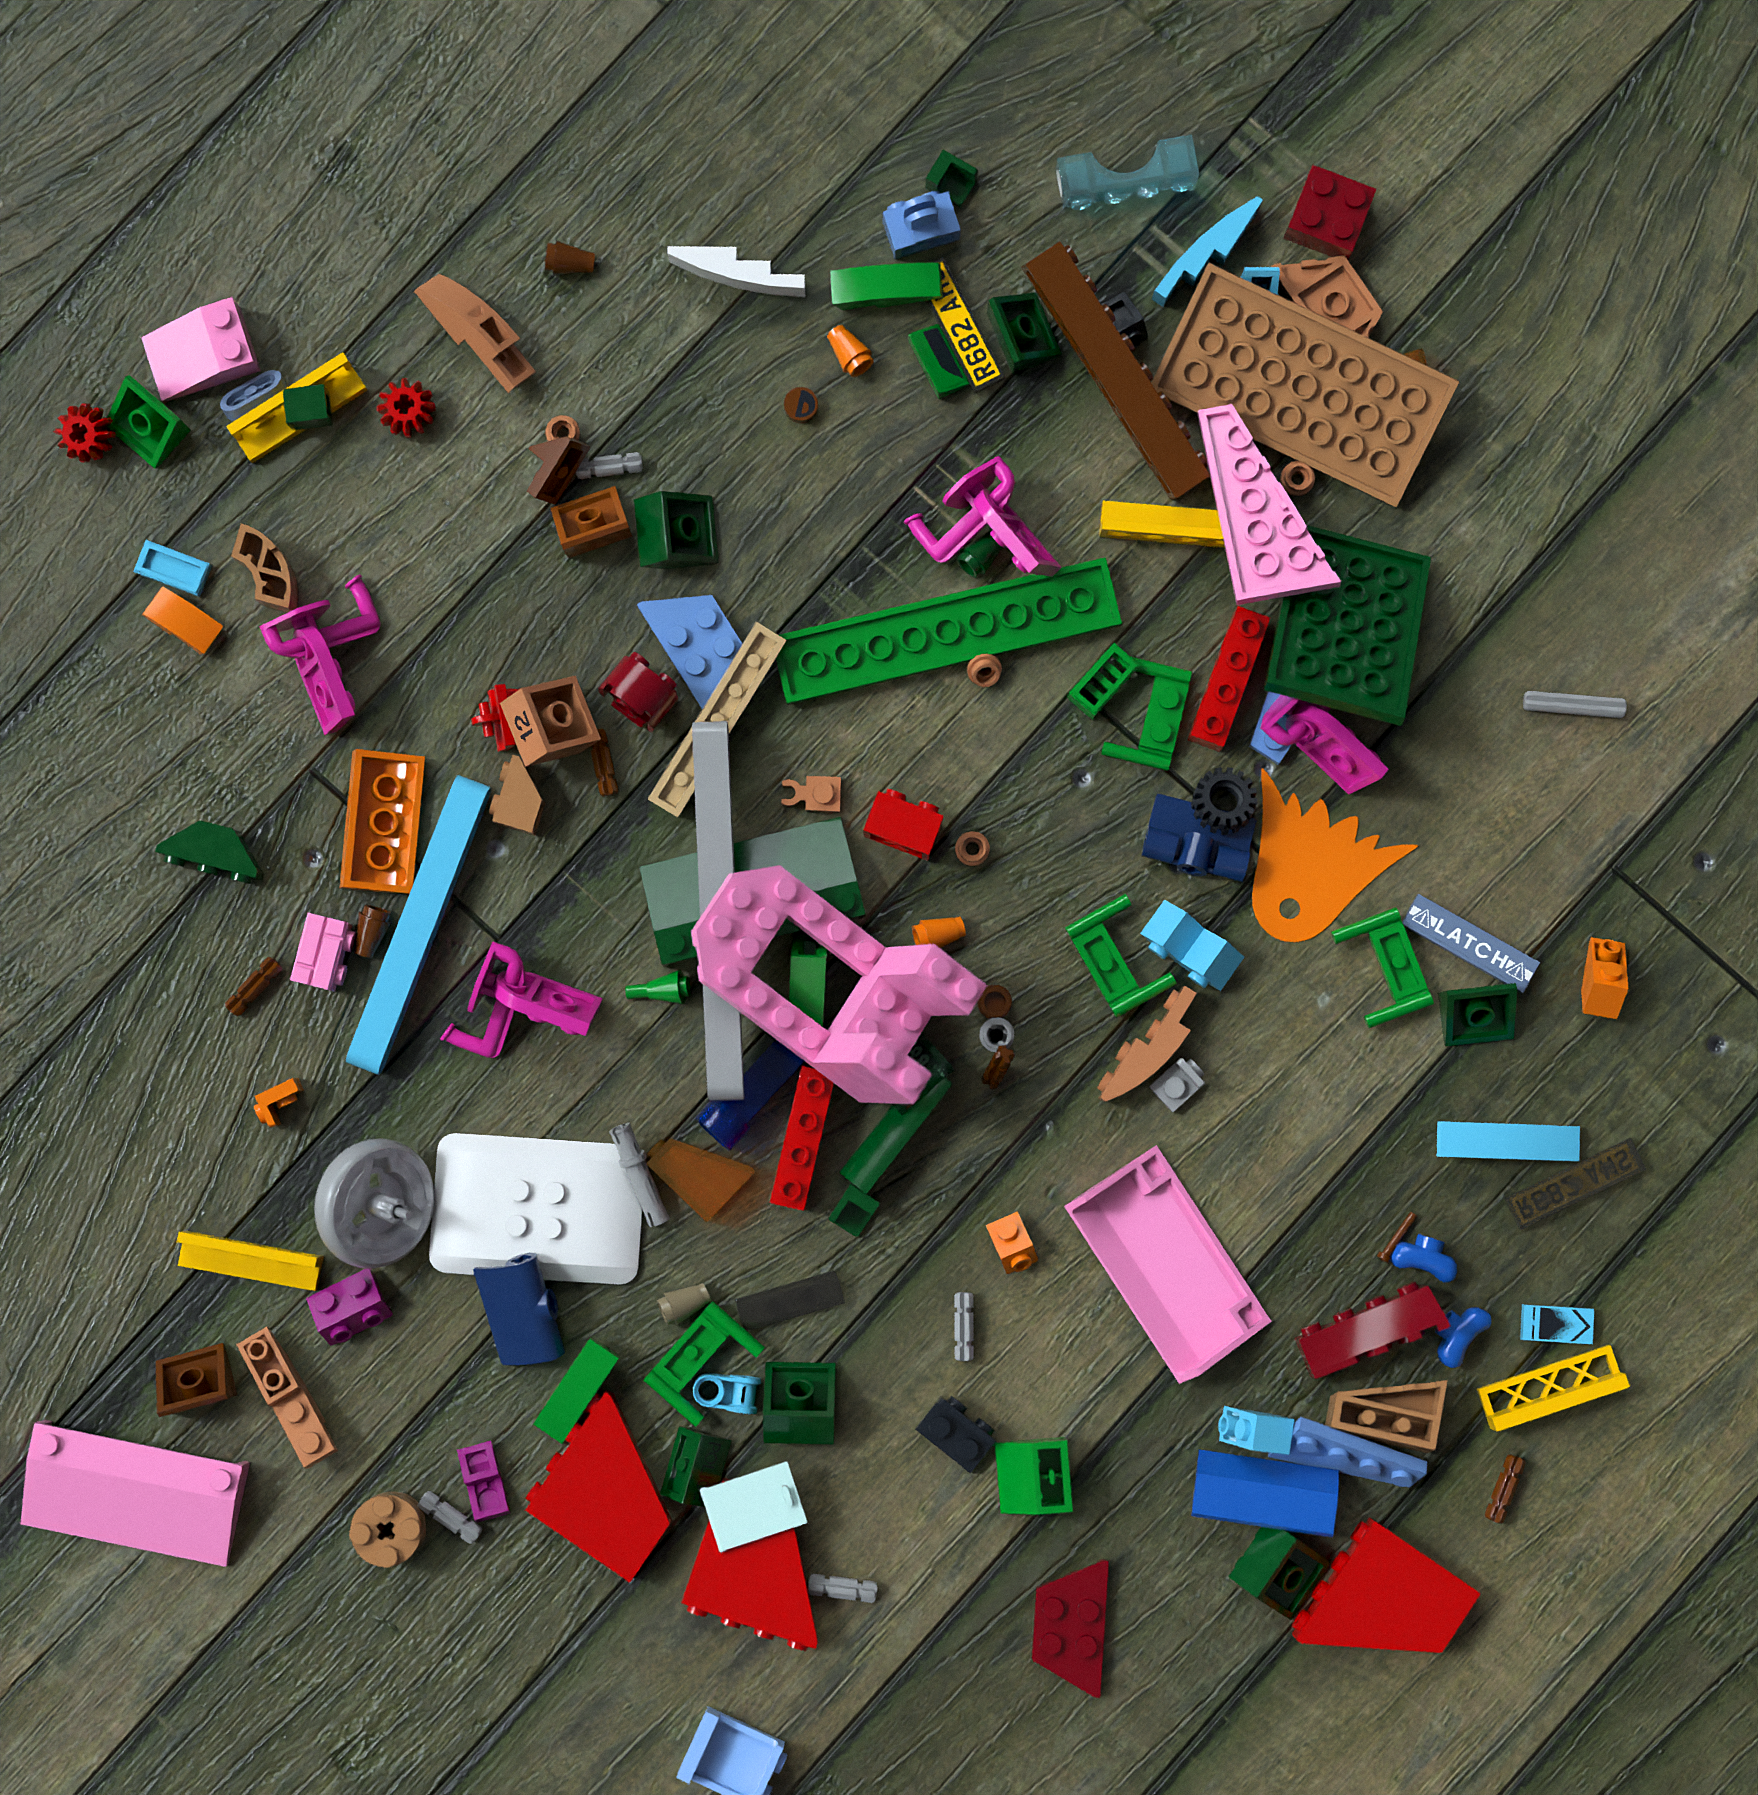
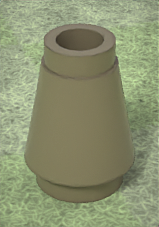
(683, 1303)

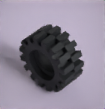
(1228, 782)

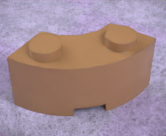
(270, 569)

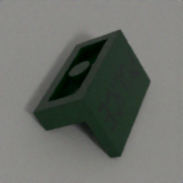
(694, 1464)

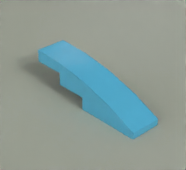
(1214, 244)
(1508, 1141)

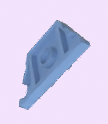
(695, 639)

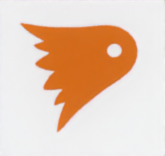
(1311, 865)

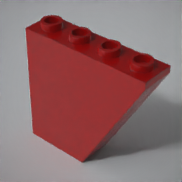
(603, 1492)
(755, 1587)
(1385, 1598)

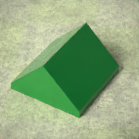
(145, 423)

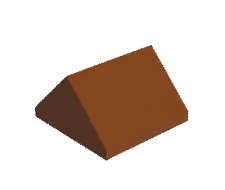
(591, 522)

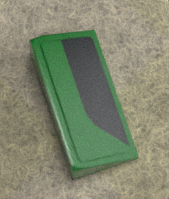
(937, 360)

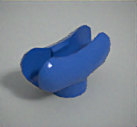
(1425, 1255)
(1460, 1334)

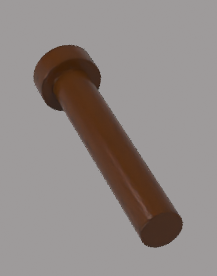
(1384, 1256)

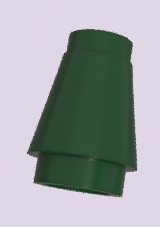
(979, 555)

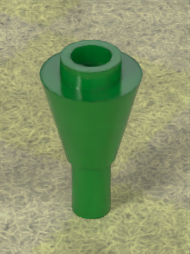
(668, 988)

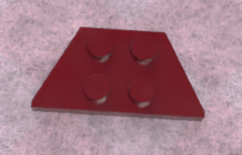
(1072, 1626)

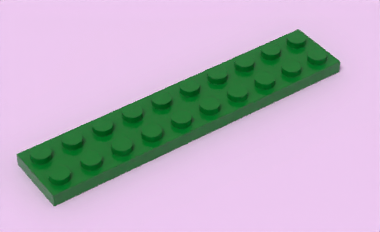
(947, 631)

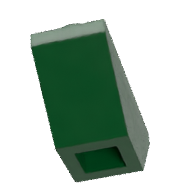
(213, 850)

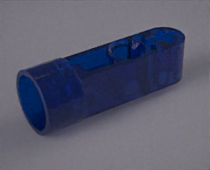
(728, 1119)

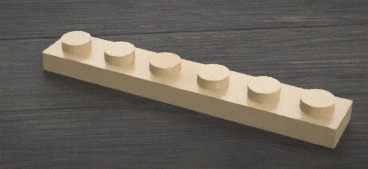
(724, 704)

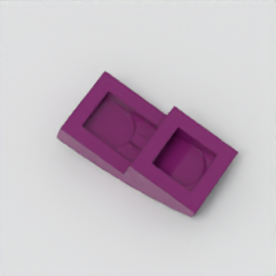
(483, 1481)

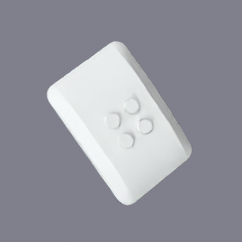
(539, 1198)

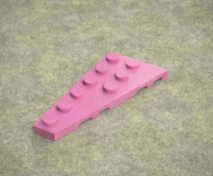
(1260, 526)

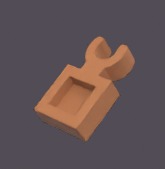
(820, 794)

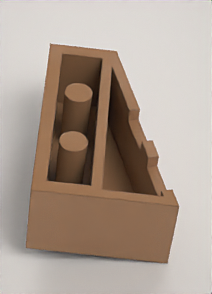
(1391, 1415)

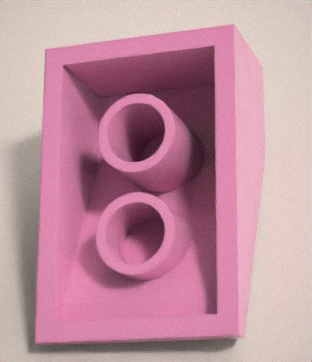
(200, 350)

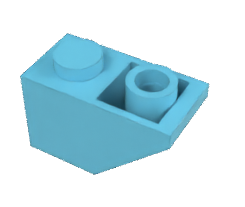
(1256, 1430)

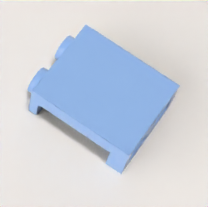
(731, 1756)

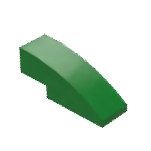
(885, 285)
(576, 1390)

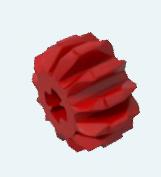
(396, 401)
(75, 425)

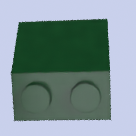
(675, 530)
(799, 1403)
(1279, 1570)

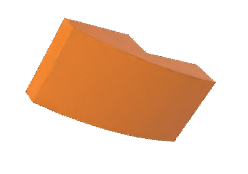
(182, 620)

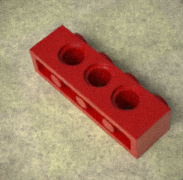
(1228, 678)
(802, 1139)

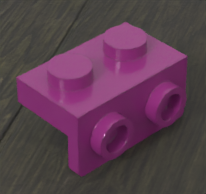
(348, 1307)

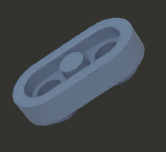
(252, 394)

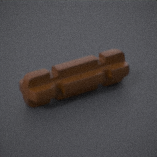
(603, 766)
(253, 986)
(998, 1066)
(1505, 1489)

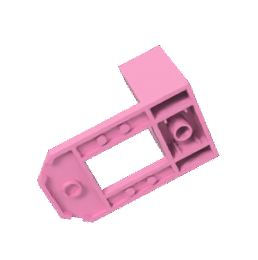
(883, 1015)

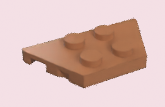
(1331, 291)

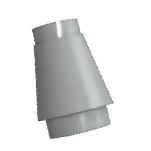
(996, 1024)

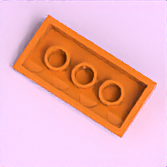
(382, 821)

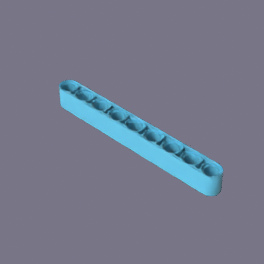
(418, 925)

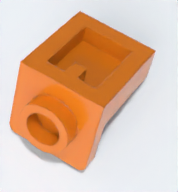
(282, 1095)

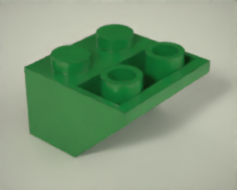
(1034, 1476)

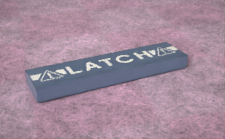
(1469, 943)

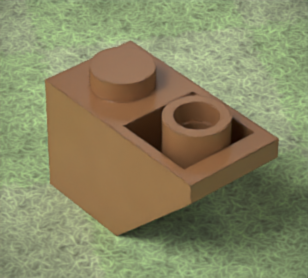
(520, 801)

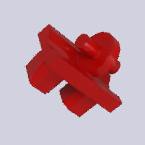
(502, 731)

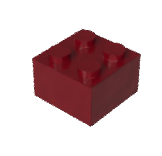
(1329, 213)

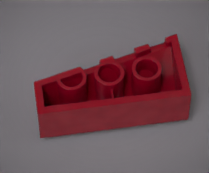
(1370, 1329)

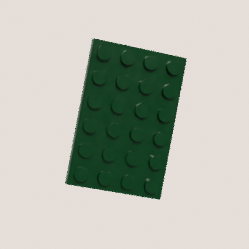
(1356, 640)

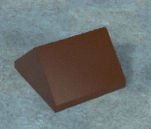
(193, 1380)

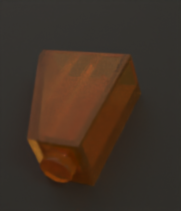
(698, 1176)

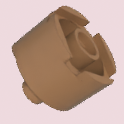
(368, 1534)

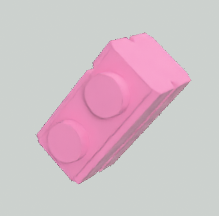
(322, 952)

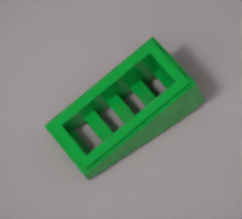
(1081, 702)

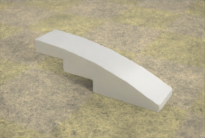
(723, 266)

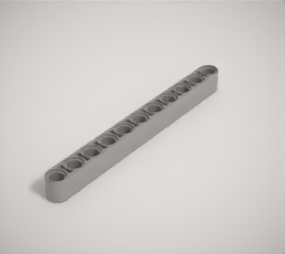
(715, 862)

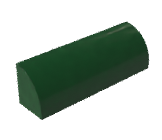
(888, 1139)

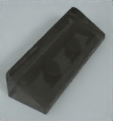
(790, 1300)

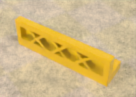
(266, 425)
(1160, 524)
(249, 1260)
(1555, 1401)

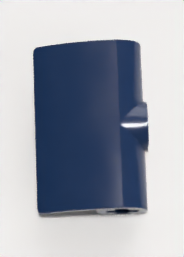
(1180, 840)
(520, 1311)

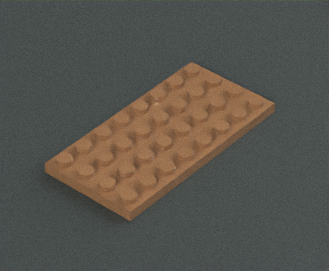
(1305, 384)

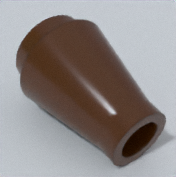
(568, 259)
(371, 929)

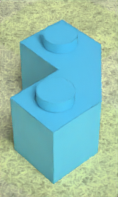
(1191, 946)

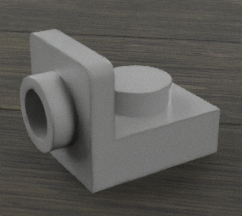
(1178, 1083)

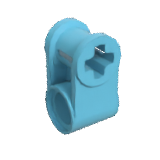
(729, 1392)

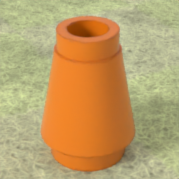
(851, 353)
(938, 931)

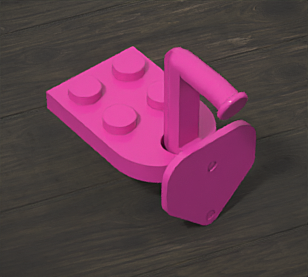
(989, 509)
(312, 654)
(1324, 741)
(523, 992)

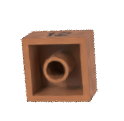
(550, 721)

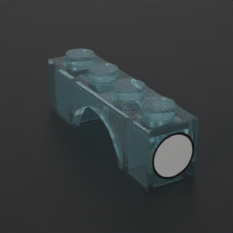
(1086, 181)

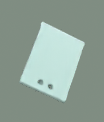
(753, 1506)

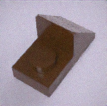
(560, 464)

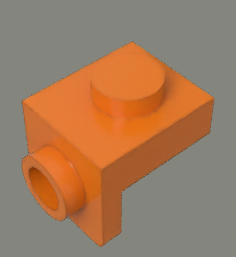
(1012, 1243)

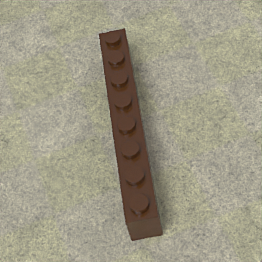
(1116, 370)

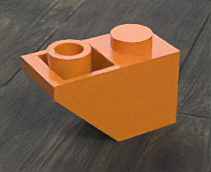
(1604, 978)

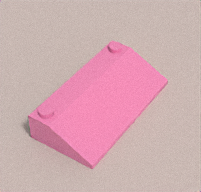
(1168, 1265)
(132, 1494)

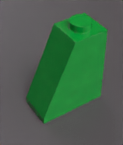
(808, 976)

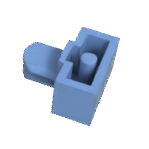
(921, 223)

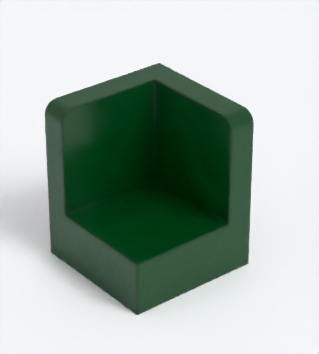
(951, 176)
(307, 407)
(854, 1210)

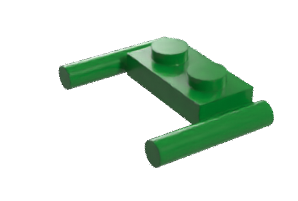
(1161, 718)
(1396, 962)
(1106, 963)
(691, 1354)

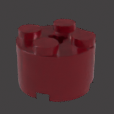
(639, 691)

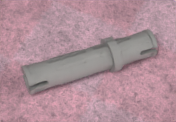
(642, 1182)

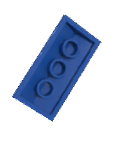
(1265, 1493)

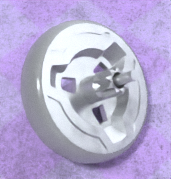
(393, 1211)

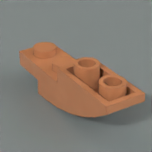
(473, 321)
(1142, 1060)
(288, 1397)

